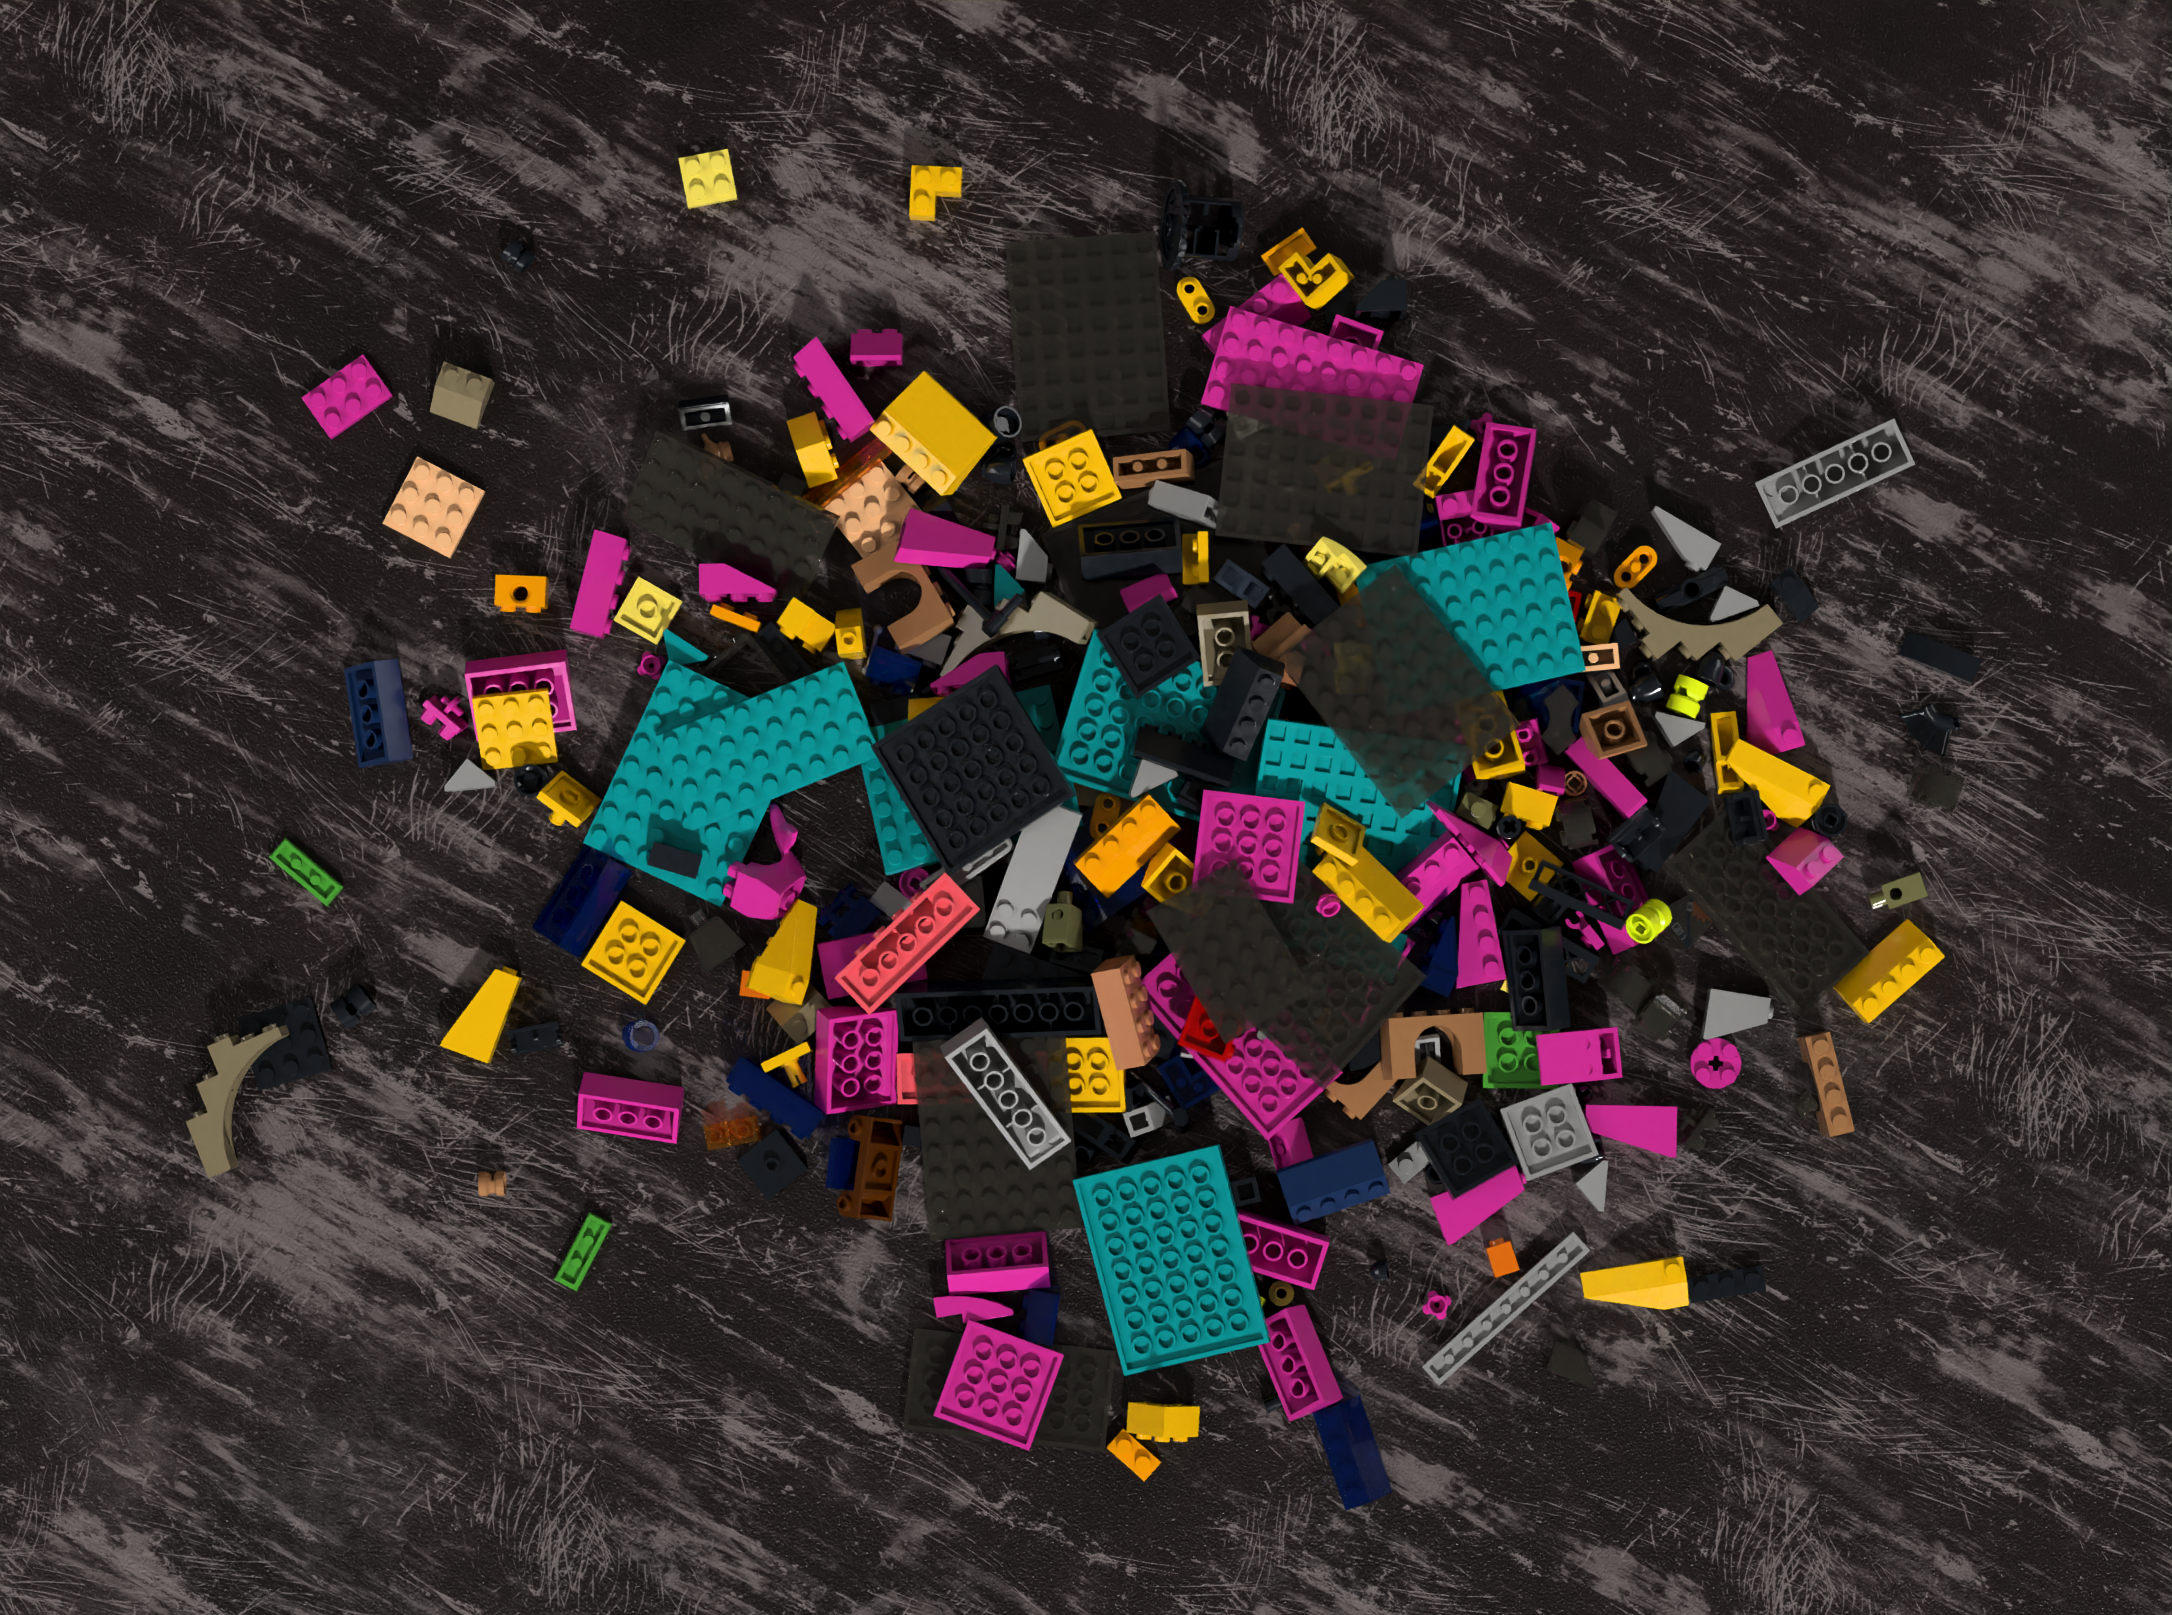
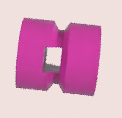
(910, 881)

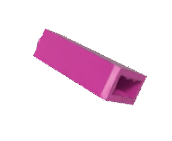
(942, 543)
(1606, 779)
(1640, 1126)
(1469, 1210)

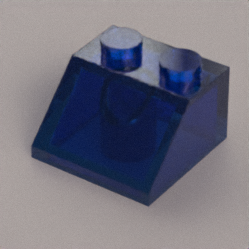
(893, 670)
(842, 1163)
(1040, 1316)

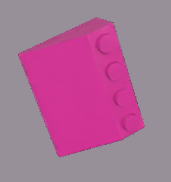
(526, 673)
(855, 1058)

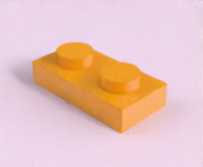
(1281, 252)
(726, 613)
(1133, 1454)

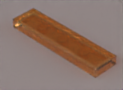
(849, 473)

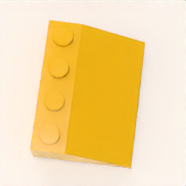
(933, 434)

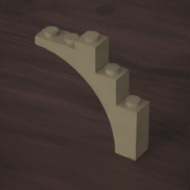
(1046, 614)
(1695, 640)
(213, 1125)

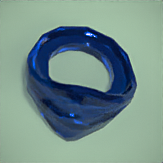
(628, 1037)

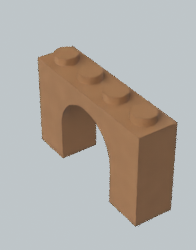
(930, 615)
(1463, 1030)
(1362, 1095)
(1834, 1112)

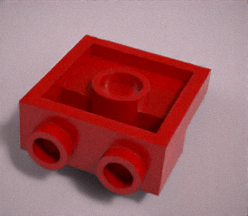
(1202, 1036)

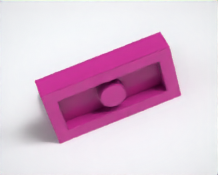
(1145, 590)
(1290, 1144)

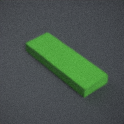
(306, 872)
(583, 1251)

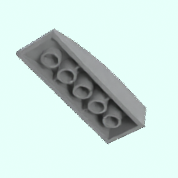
(1835, 473)
(1032, 879)
(1005, 1093)

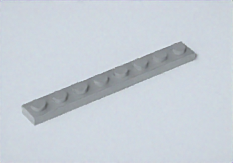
(1505, 1308)

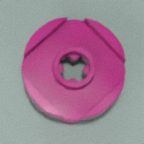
(1726, 1053)

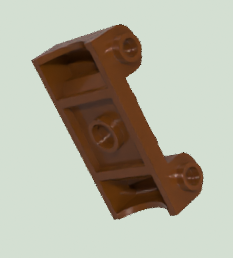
(876, 1168)

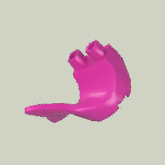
(768, 889)

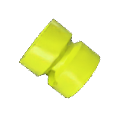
(1687, 696)
(1648, 921)

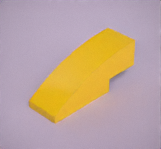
(1446, 459)
(1723, 734)

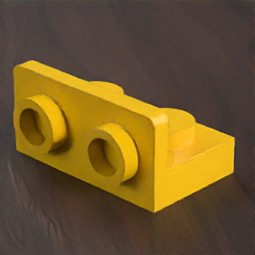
(1195, 558)
(1599, 618)

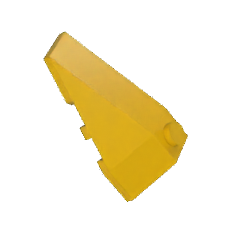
(1782, 787)
(1168, 873)
(786, 961)
(1645, 1284)

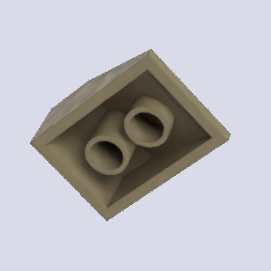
(1220, 631)

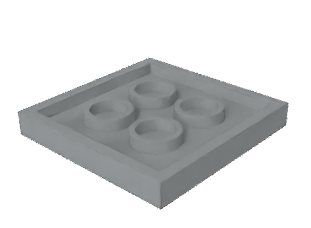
(1549, 1132)

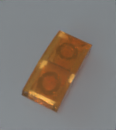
(732, 1133)

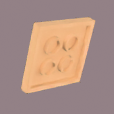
(434, 507)
(872, 510)

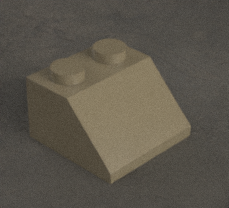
(461, 395)
(799, 1020)
(1432, 1093)

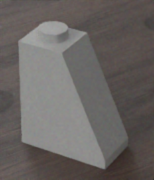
(1184, 503)
(1733, 1012)

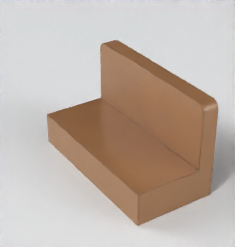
(1279, 636)

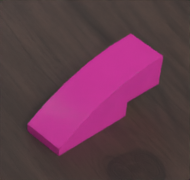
(1550, 779)
(970, 1307)

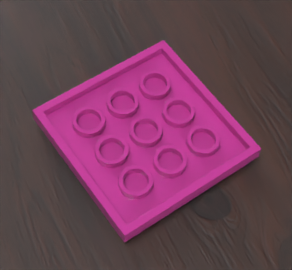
(1258, 834)
(998, 1385)

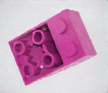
(1455, 518)
(723, 581)
(969, 670)
(1579, 1055)

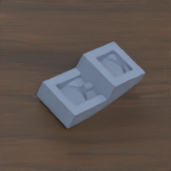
(1240, 583)

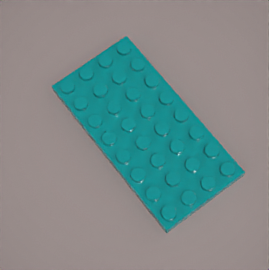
(767, 745)

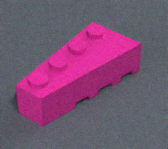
(1477, 937)

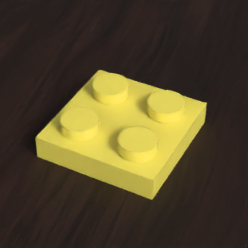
(708, 178)
(648, 610)

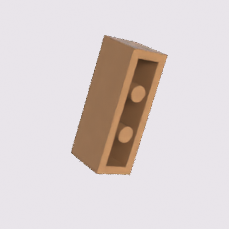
(1146, 468)

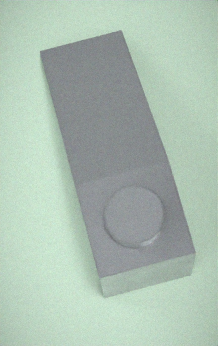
(1689, 543)

